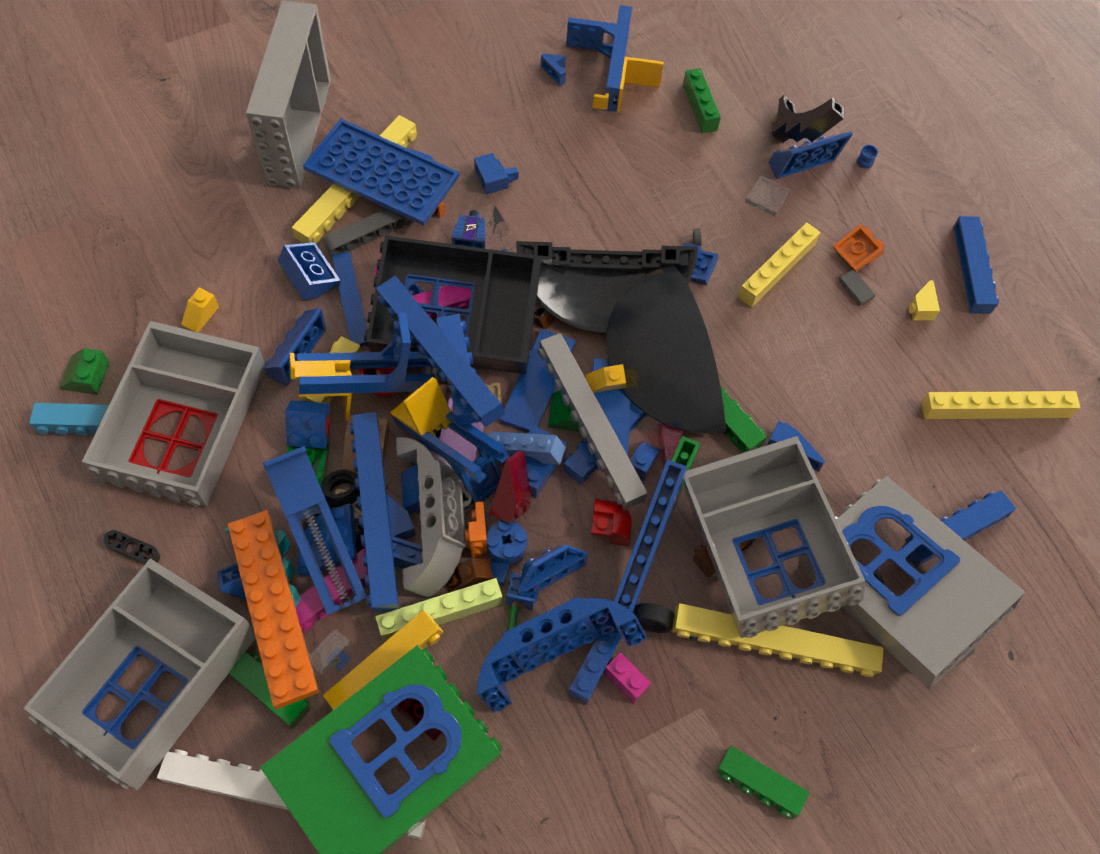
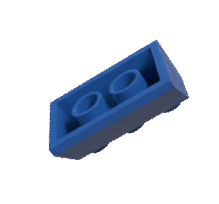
(308, 269)

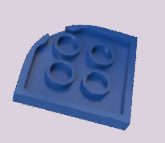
(345, 522)

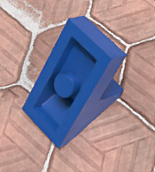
(554, 67)

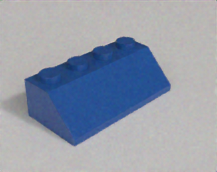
(300, 339)

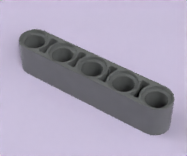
(364, 231)

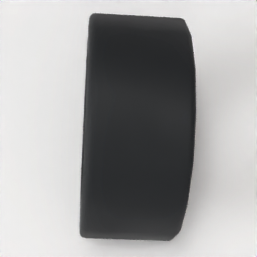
(336, 478)
(654, 617)

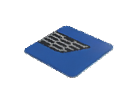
(340, 662)

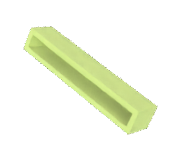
(444, 607)

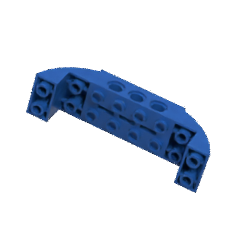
(549, 637)

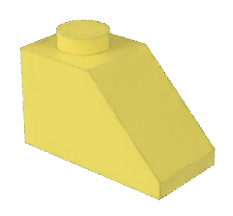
(925, 303)

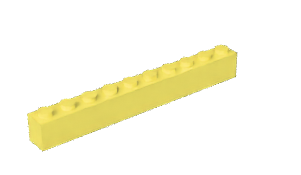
(337, 200)
(784, 641)

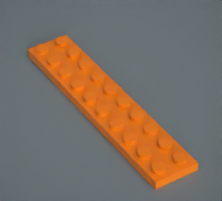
(272, 610)

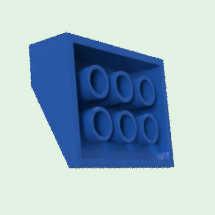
(808, 154)

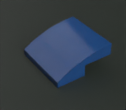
(704, 265)

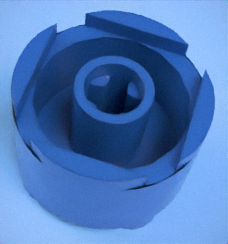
(502, 533)

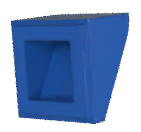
(500, 572)

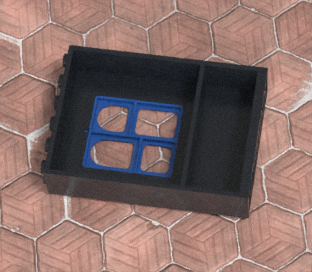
(500, 302)

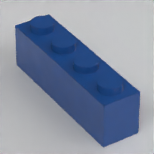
(594, 666)

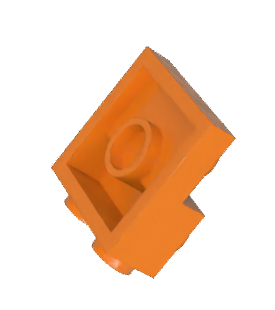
(859, 248)
(476, 534)

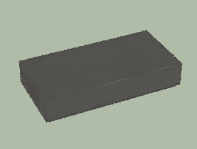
(856, 287)

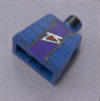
(470, 231)

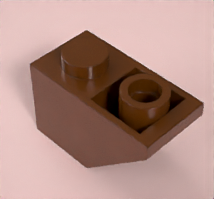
(470, 573)

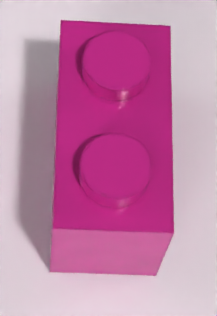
(627, 677)

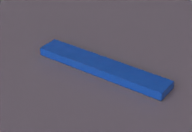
(350, 297)

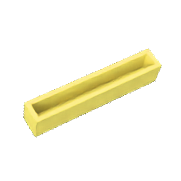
(779, 264)

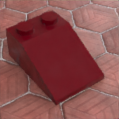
(513, 490)

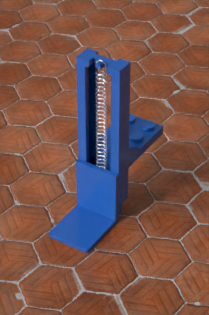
(301, 498)

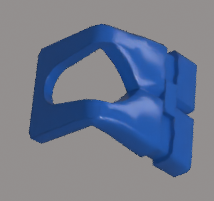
(512, 595)

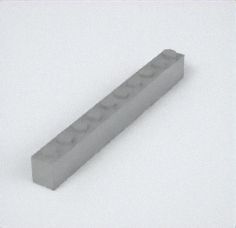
(592, 422)

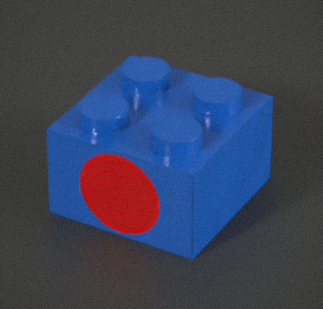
(307, 424)

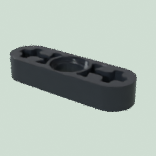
(127, 540)

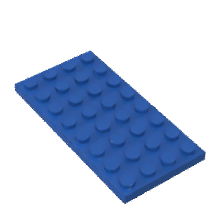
(381, 171)

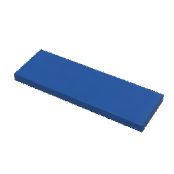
(532, 390)
(616, 408)

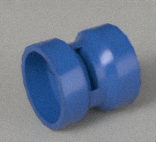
(867, 156)

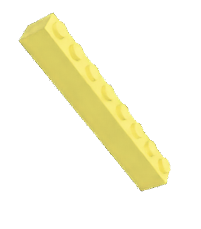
(1000, 405)

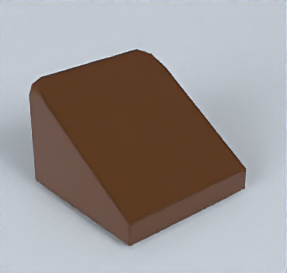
(543, 317)

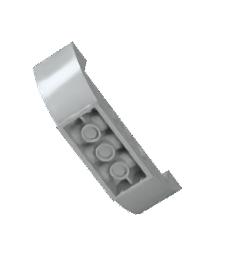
(440, 519)

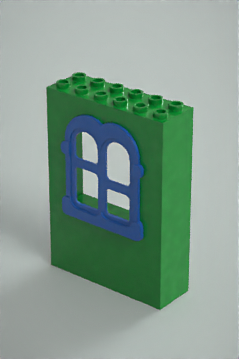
(337, 792)

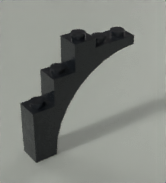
(807, 124)

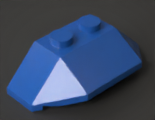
(549, 568)

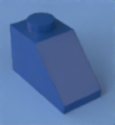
(644, 459)

